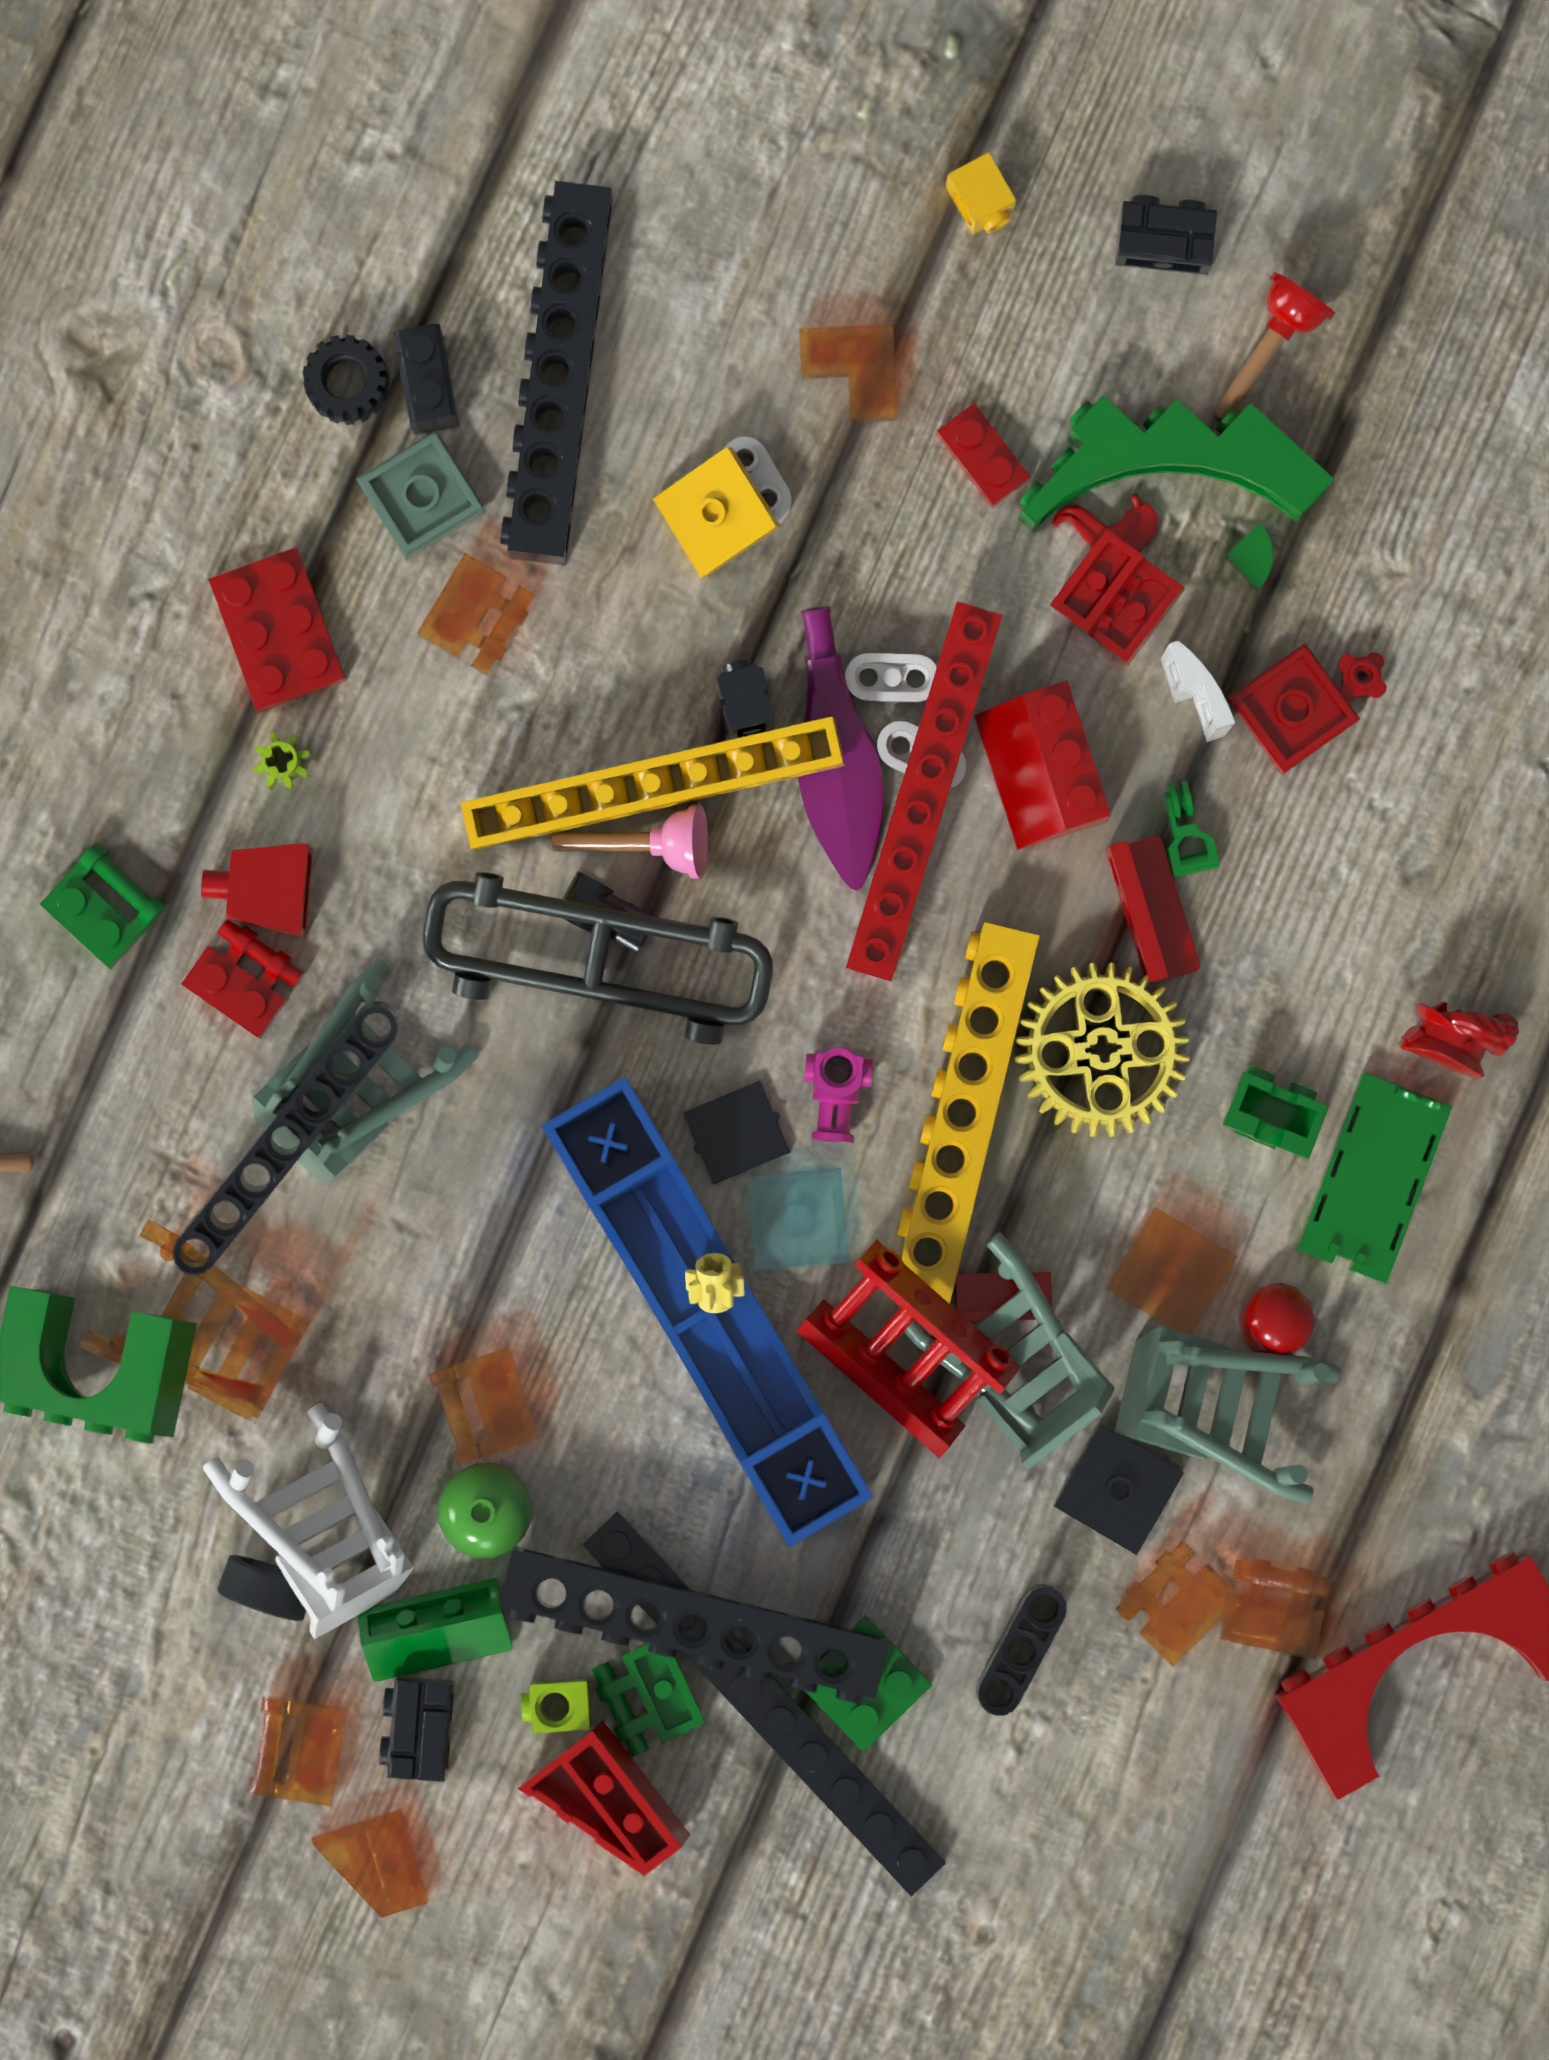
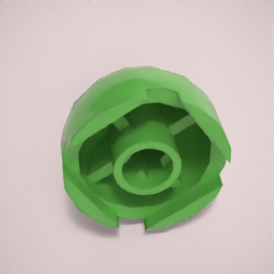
(484, 1510)

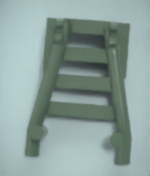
(333, 1154)
(1147, 1387)
(1013, 1412)

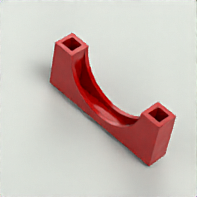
(1334, 1701)

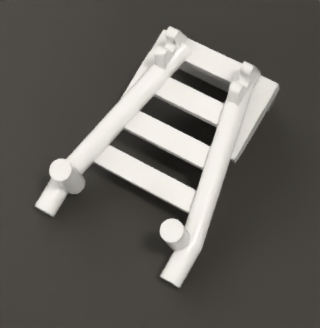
(312, 1577)

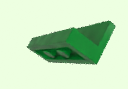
(434, 1630)

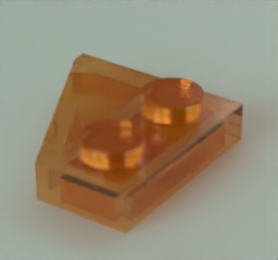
(376, 1861)

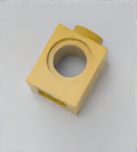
(981, 195)

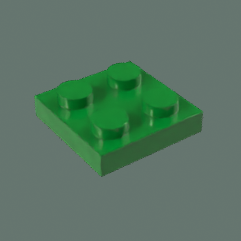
(897, 1691)

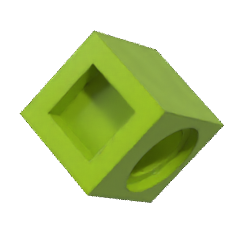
(576, 1692)

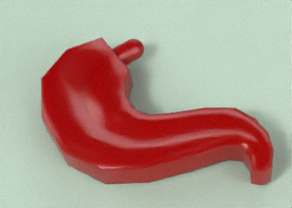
(1136, 527)

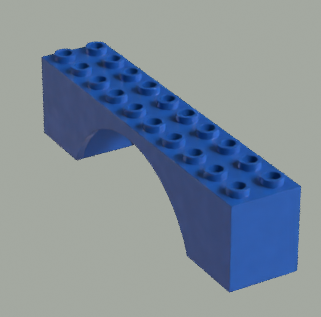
(729, 1354)

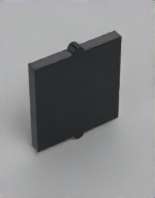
(736, 1132)

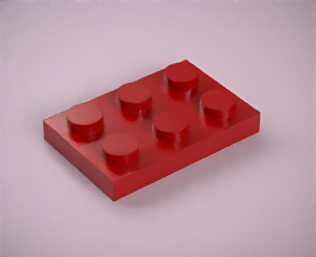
(277, 630)

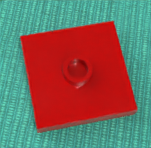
(1293, 709)

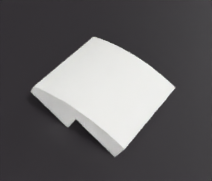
(1191, 679)

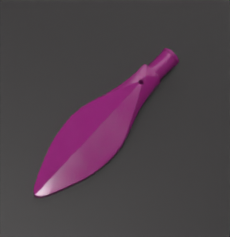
(846, 800)

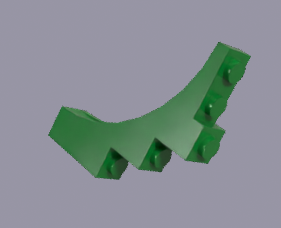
(1112, 448)

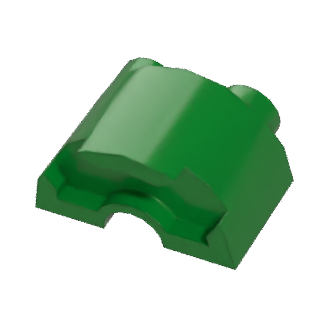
(1275, 1115)

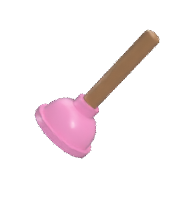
(680, 841)

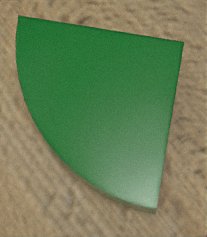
(1253, 556)

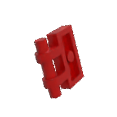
(236, 992)

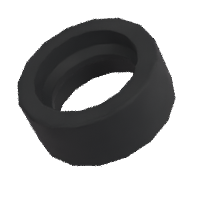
(260, 1588)

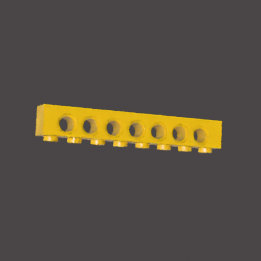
(653, 783)
(1016, 954)

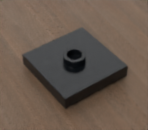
(1118, 1489)

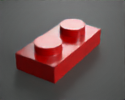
(983, 455)

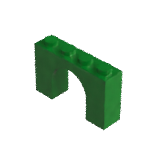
(139, 1399)

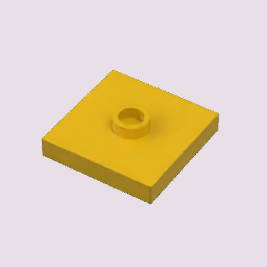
(716, 512)

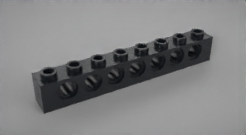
(590, 210)
(530, 1568)

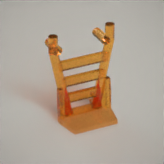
(263, 1315)

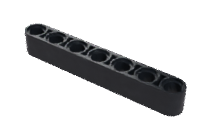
(279, 1160)

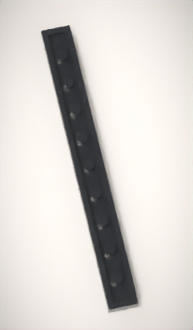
(784, 1725)

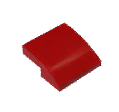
(1117, 597)

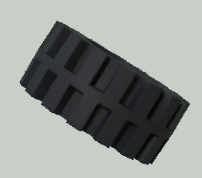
(333, 353)

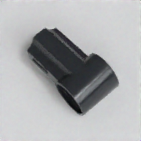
(590, 891)

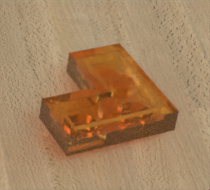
(864, 357)

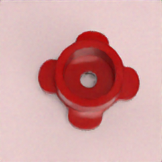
(1371, 666)

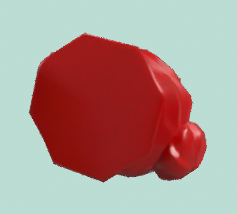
(1459, 1038)

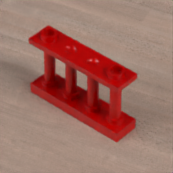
(882, 1378)

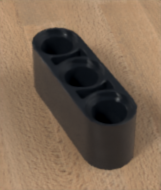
(1021, 1674)

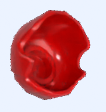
(1277, 1320)

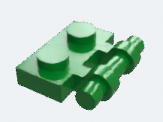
(662, 1690)

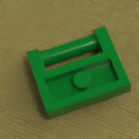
(92, 917)

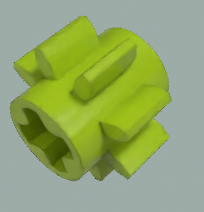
(294, 766)

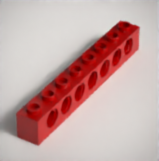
(924, 791)

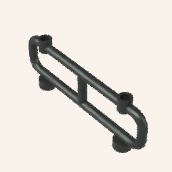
(475, 975)

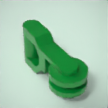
(1179, 800)

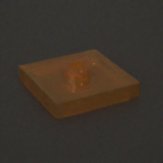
(1171, 1272)

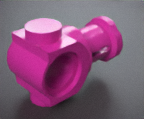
(836, 1094)

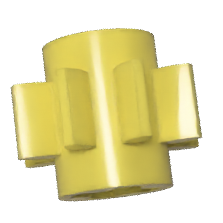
(715, 1283)

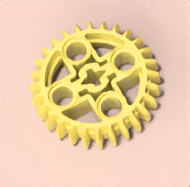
(1127, 1047)

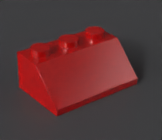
(1042, 766)

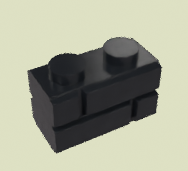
(1166, 235)
(426, 378)
(744, 699)
(419, 1729)

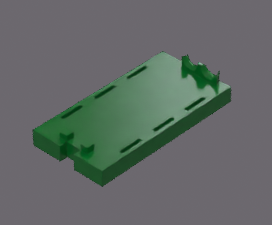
(1374, 1177)

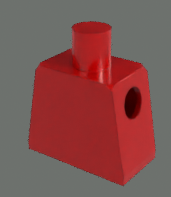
(265, 887)

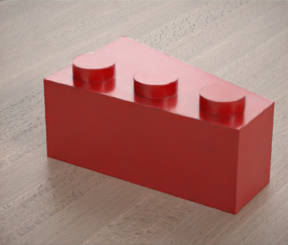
(609, 1799)

